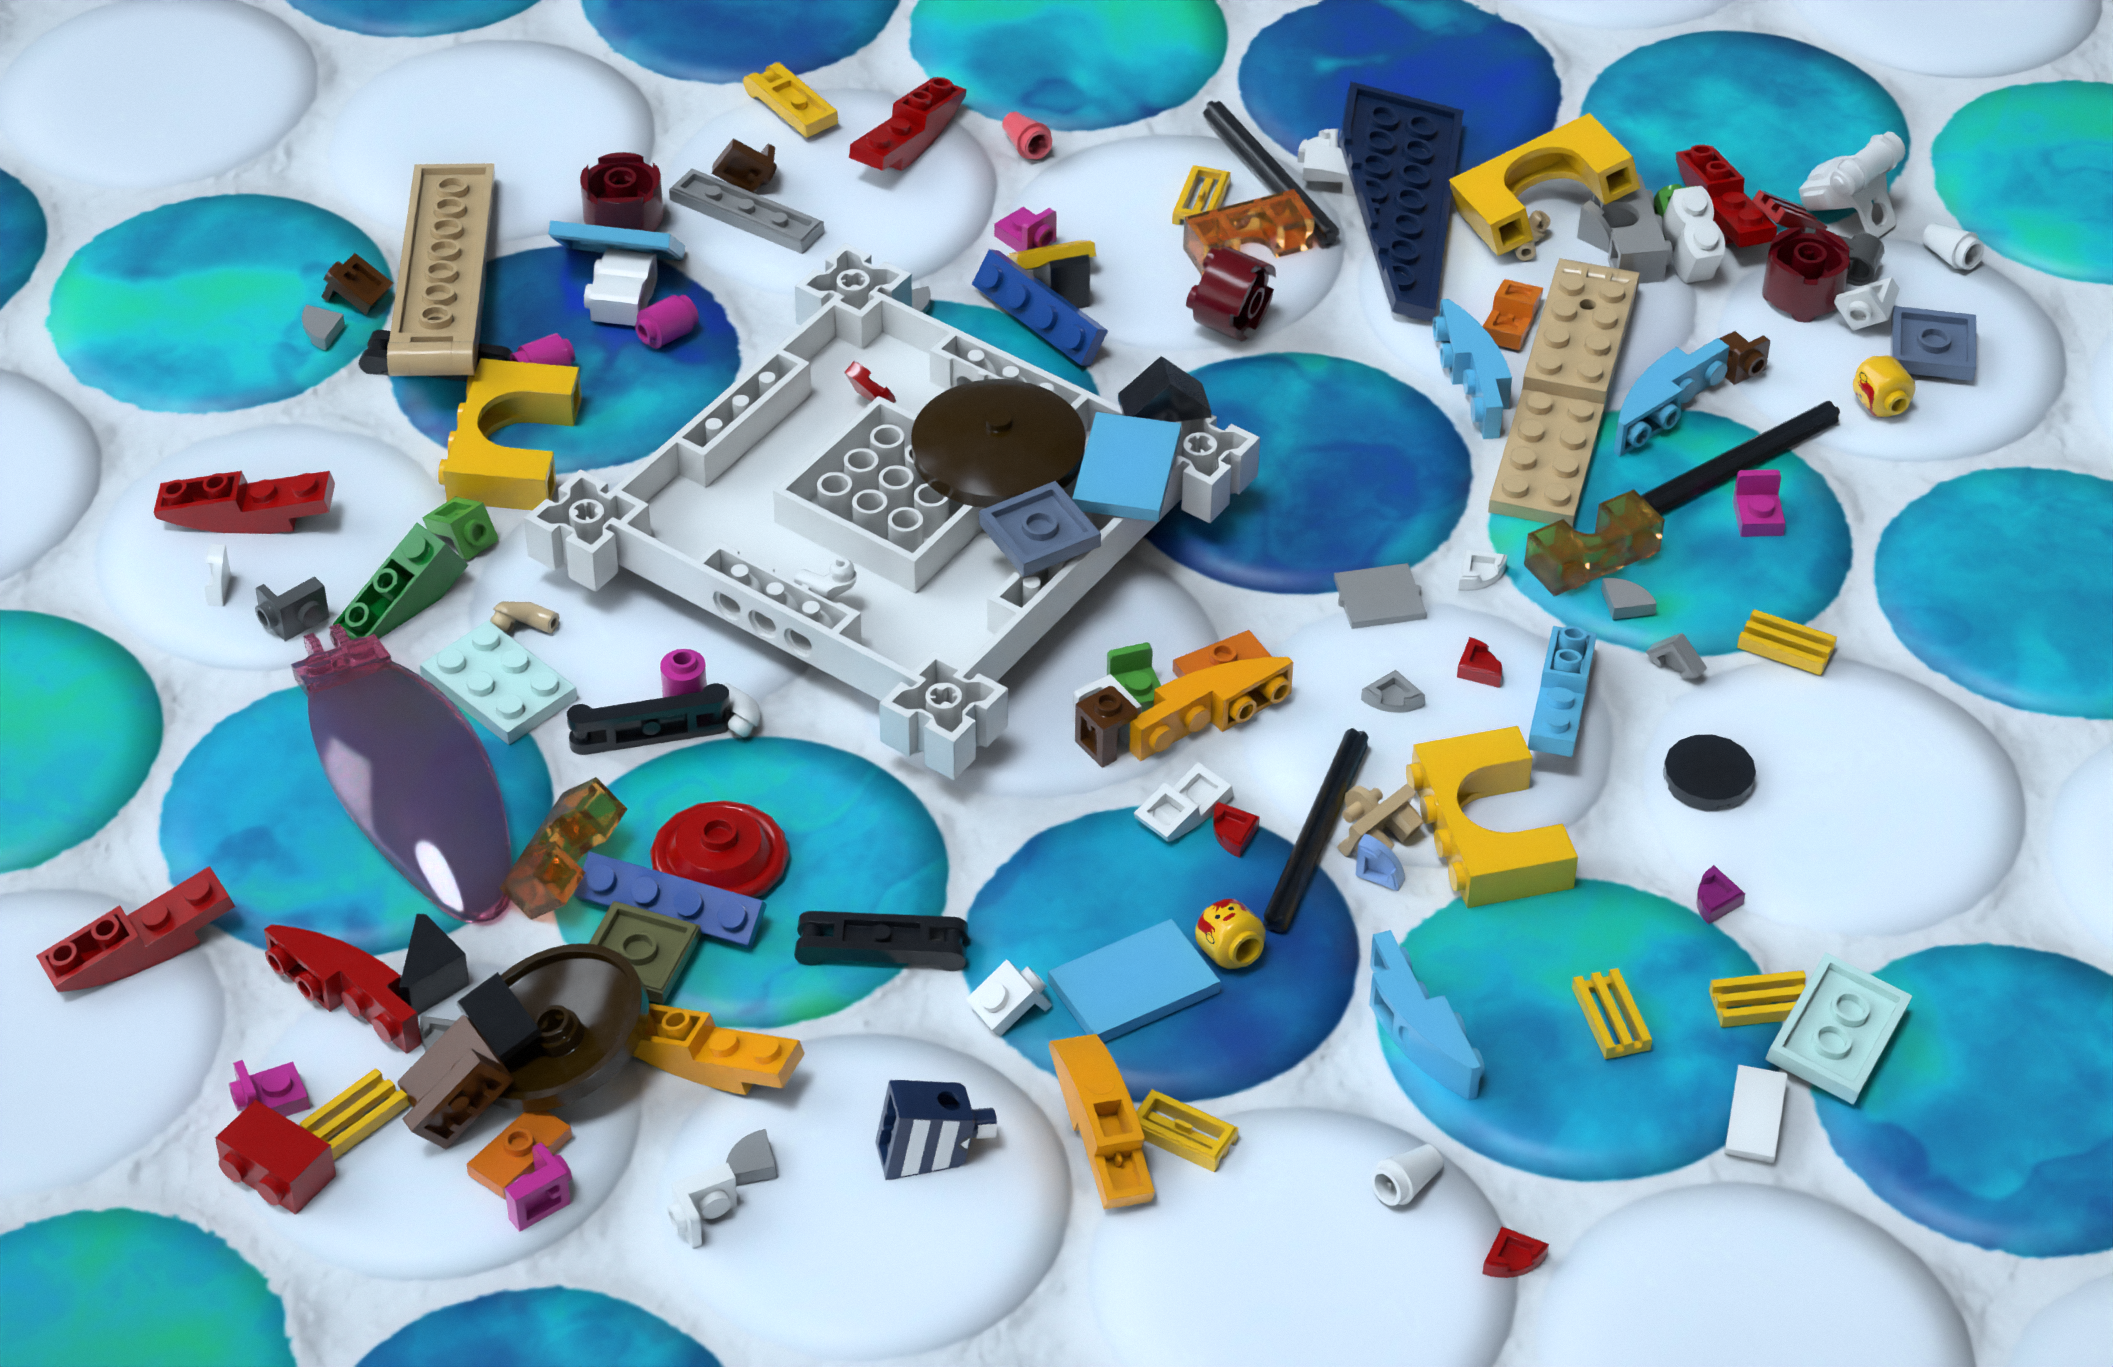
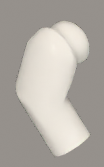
(839, 580)
(745, 709)

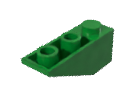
(403, 586)

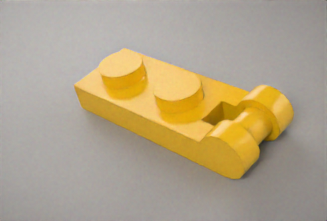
(791, 99)

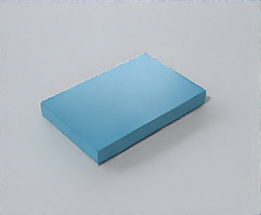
(601, 238)
(1127, 466)
(1134, 981)

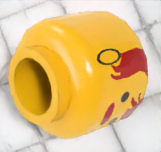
(1883, 384)
(1230, 934)

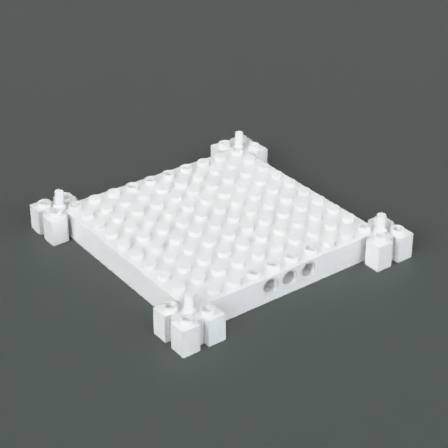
(813, 473)

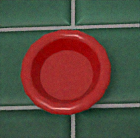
(723, 847)

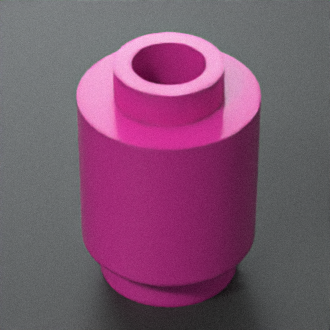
(666, 320)
(546, 350)
(682, 672)

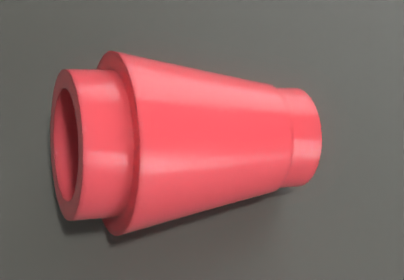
(1028, 136)

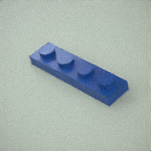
(1039, 307)
(718, 911)

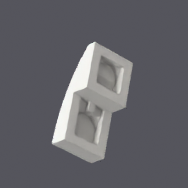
(1326, 165)
(1186, 804)
(1755, 1114)

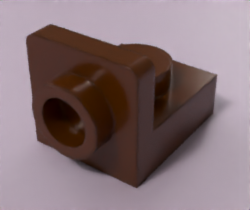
(745, 166)
(357, 283)
(1745, 357)
(1098, 723)

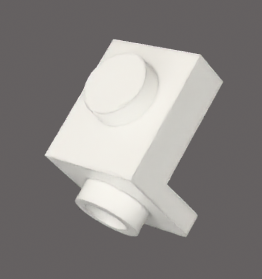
(1868, 303)
(1008, 996)

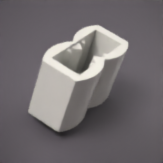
(1693, 234)
(621, 286)

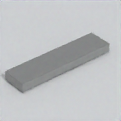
(746, 211)

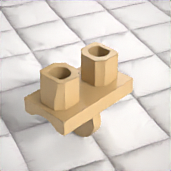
(1373, 817)

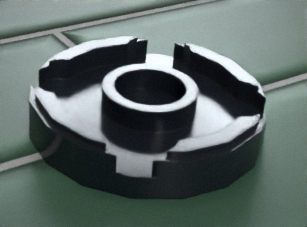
(1709, 772)

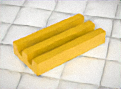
(1224, 177)
(1039, 256)
(1787, 642)
(1758, 992)
(1632, 1016)
(348, 1110)
(1179, 1136)

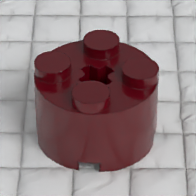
(622, 193)
(1806, 272)
(1231, 292)

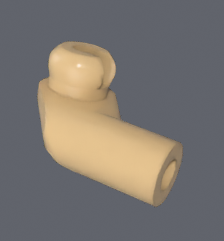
(1539, 223)
(525, 612)

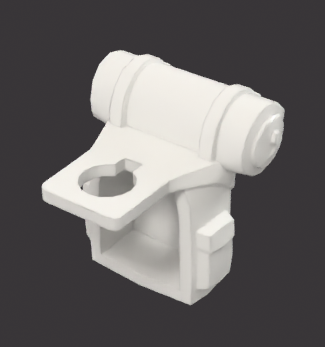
(1856, 182)

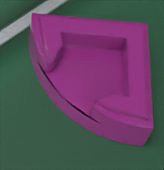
(1717, 895)

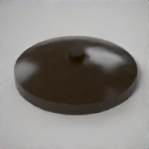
(996, 441)
(589, 1020)

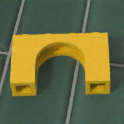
(1574, 151)
(502, 396)
(1484, 862)

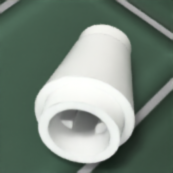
(1954, 245)
(1405, 1174)

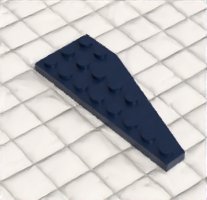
(1400, 170)

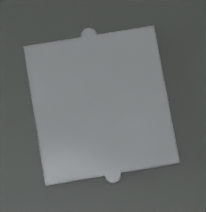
(1379, 596)

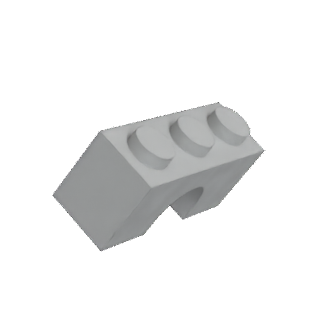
(1637, 235)

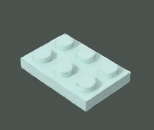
(498, 682)
(1839, 1028)

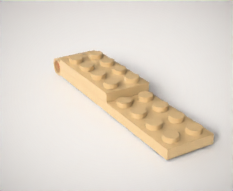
(442, 271)
(1564, 392)

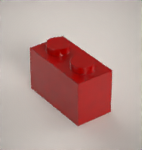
(275, 1157)

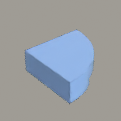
(1378, 863)

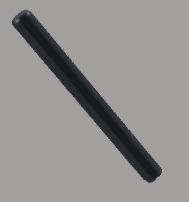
(1266, 166)
(1742, 457)
(1315, 831)

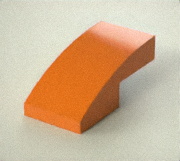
(1513, 313)

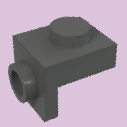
(293, 610)

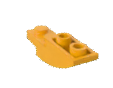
(1216, 694)
(713, 1056)
(1106, 1118)

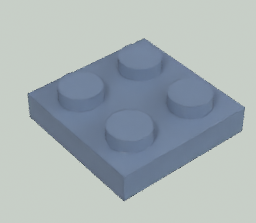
(1934, 342)
(1039, 528)

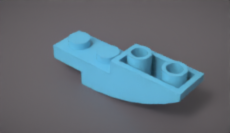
(1475, 363)
(1659, 392)
(1562, 691)
(1419, 1025)

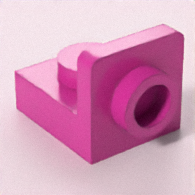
(1026, 230)
(1758, 503)
(276, 1088)
(541, 1192)

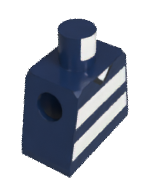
(928, 1127)

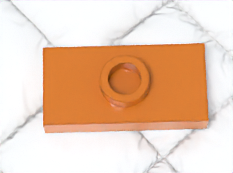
(1232, 649)
(511, 1151)

